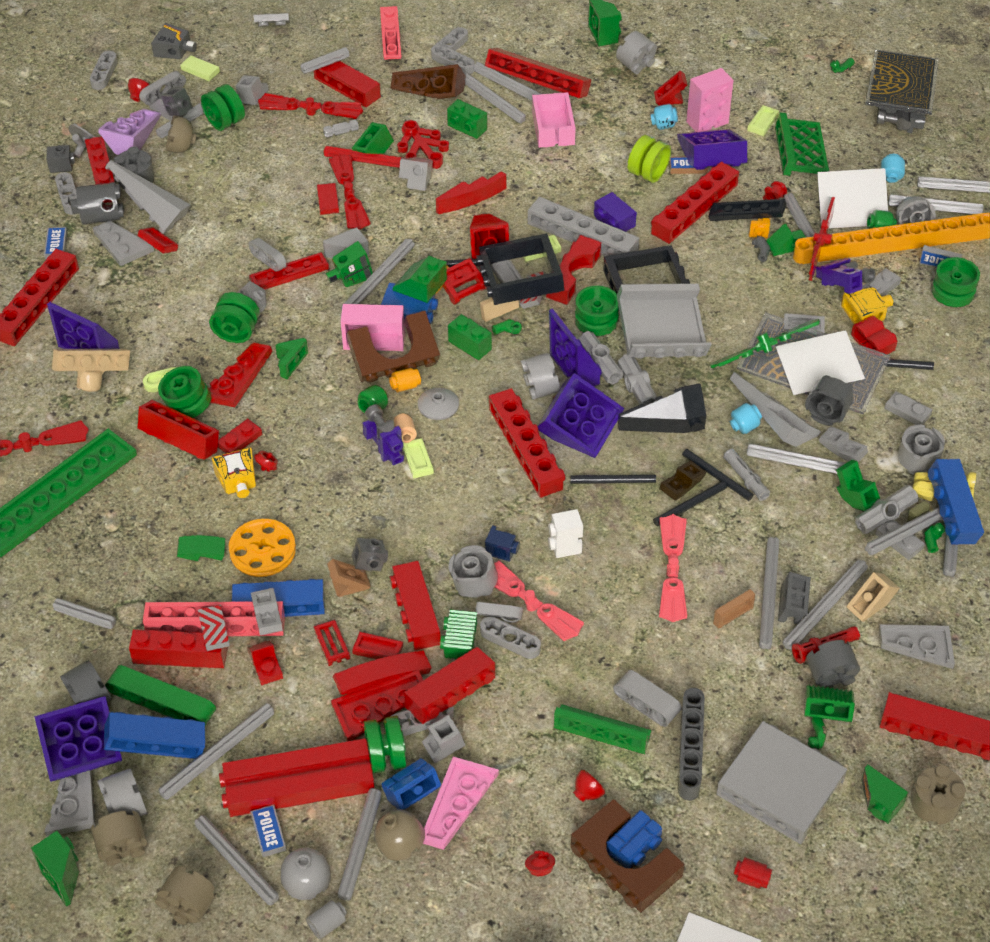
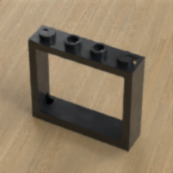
(642, 258)
(526, 287)

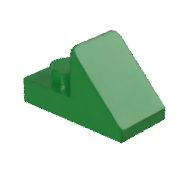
(784, 240)
(290, 355)

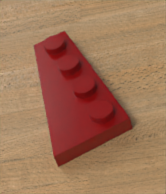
(372, 703)

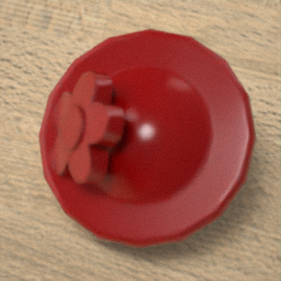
(266, 460)
(540, 863)

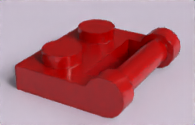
(462, 274)

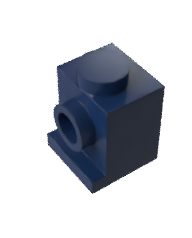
(501, 544)

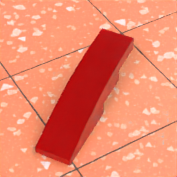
(466, 194)
(380, 670)

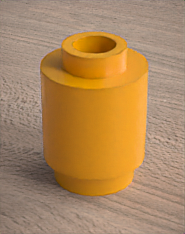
(405, 379)

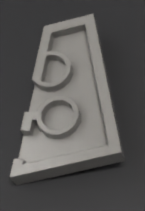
(121, 243)
(921, 642)
(73, 805)

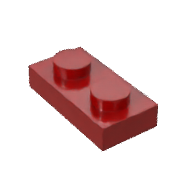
(239, 437)

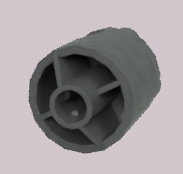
(91, 205)

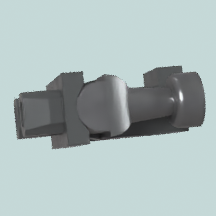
(903, 119)

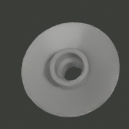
(438, 403)

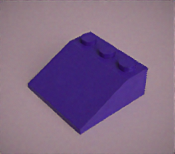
(713, 147)
(78, 332)
(569, 353)
(580, 416)
(75, 739)

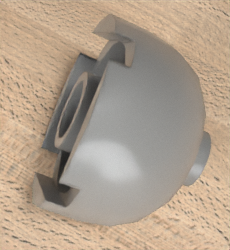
(915, 210)
(305, 873)

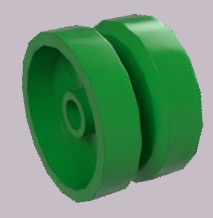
(222, 107)
(955, 282)
(596, 310)
(234, 317)
(185, 391)
(389, 744)

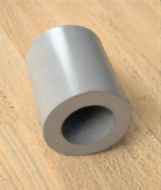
(326, 919)

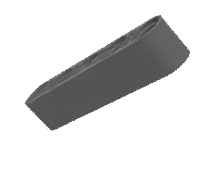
(691, 752)

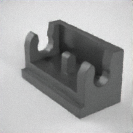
(794, 597)

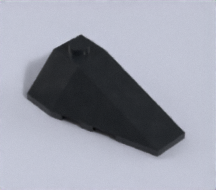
(673, 414)

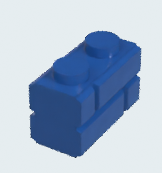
(411, 784)
(635, 840)

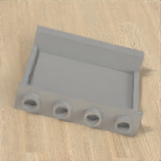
(661, 320)
(781, 781)

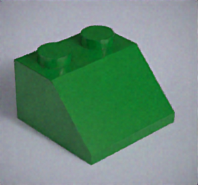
(604, 22)
(423, 279)
(58, 864)

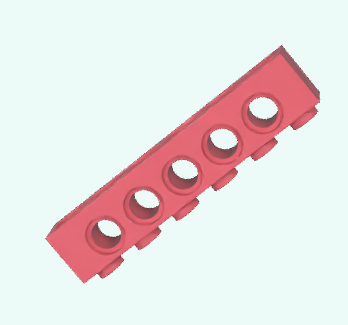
(184, 617)

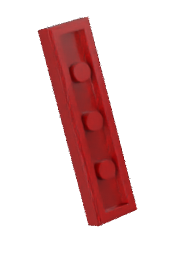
(293, 271)

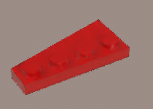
(238, 377)

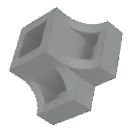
(251, 89)
(416, 171)
(442, 739)

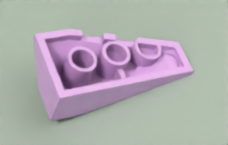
(129, 131)

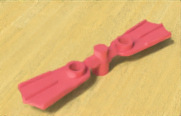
(673, 597)
(559, 621)

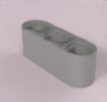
(647, 698)

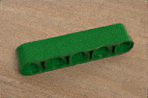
(159, 695)

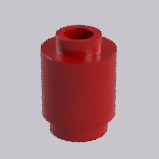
(753, 873)

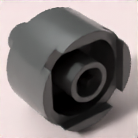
(137, 162)
(829, 400)
(833, 664)
(84, 683)

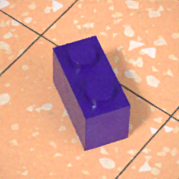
(615, 212)

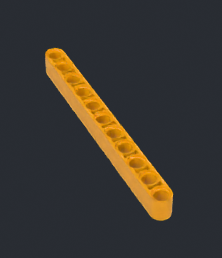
(896, 238)

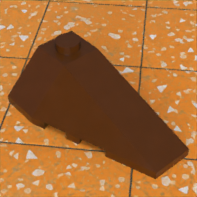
(430, 82)

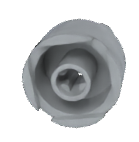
(636, 52)
(540, 375)
(920, 448)
(473, 572)
(122, 793)

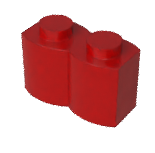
(874, 335)

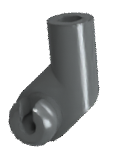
(761, 243)

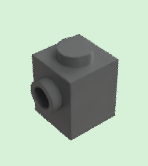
(60, 158)

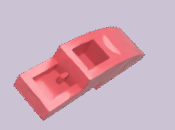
(390, 33)

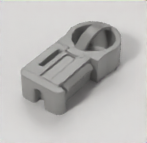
(500, 611)

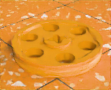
(265, 554)

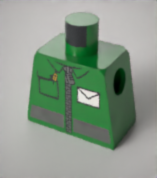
(350, 266)

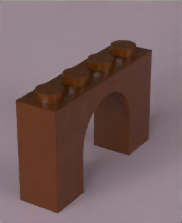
(372, 365)
(637, 886)

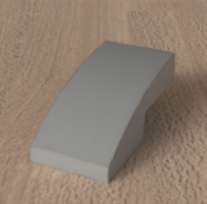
(840, 444)
(266, 611)

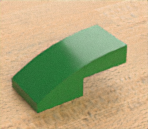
(199, 545)

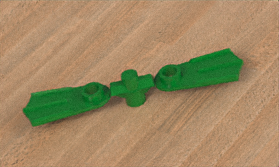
(764, 343)

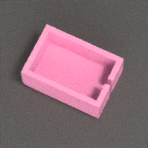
(709, 100)
(553, 119)
(383, 322)

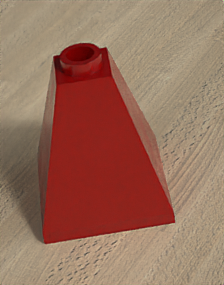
(487, 230)

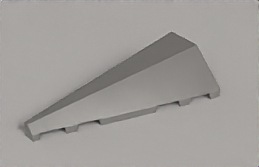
(161, 205)
(782, 420)

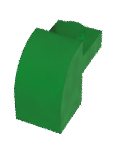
(854, 489)

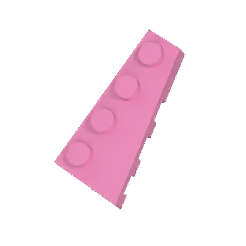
(459, 794)

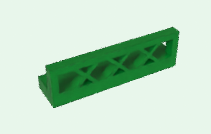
(602, 728)

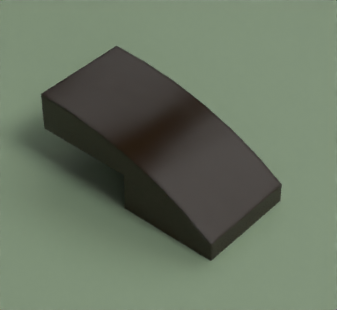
(683, 481)

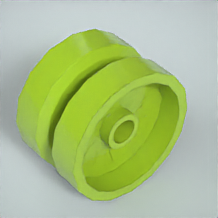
(649, 158)

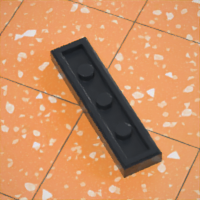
(747, 210)

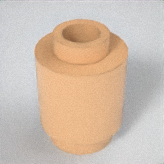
(407, 427)

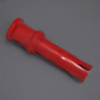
(801, 651)

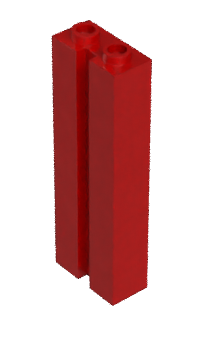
(297, 777)

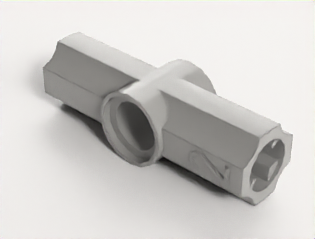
(600, 355)
(636, 380)
(896, 504)

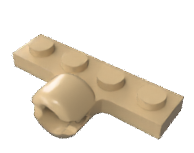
(90, 364)

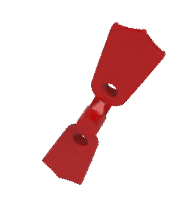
(279, 102)
(355, 213)
(822, 238)
(65, 434)

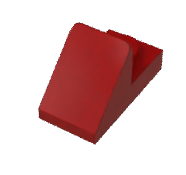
(671, 90)
(265, 662)

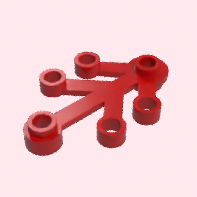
(411, 129)

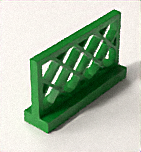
(787, 145)

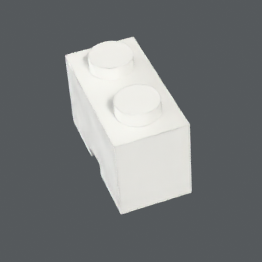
(564, 533)

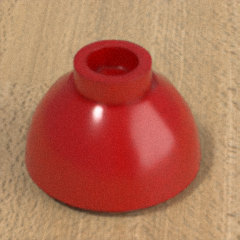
(135, 86)
(587, 787)

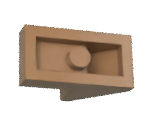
(347, 578)

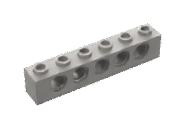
(571, 224)

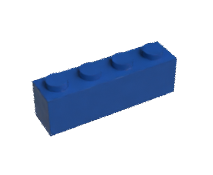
(955, 501)
(298, 597)
(154, 735)

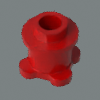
(776, 191)

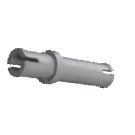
(751, 480)

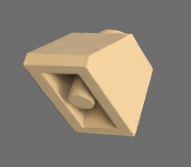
(872, 596)

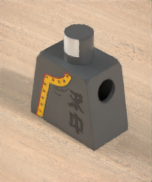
(172, 42)

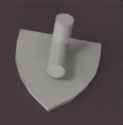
(79, 136)

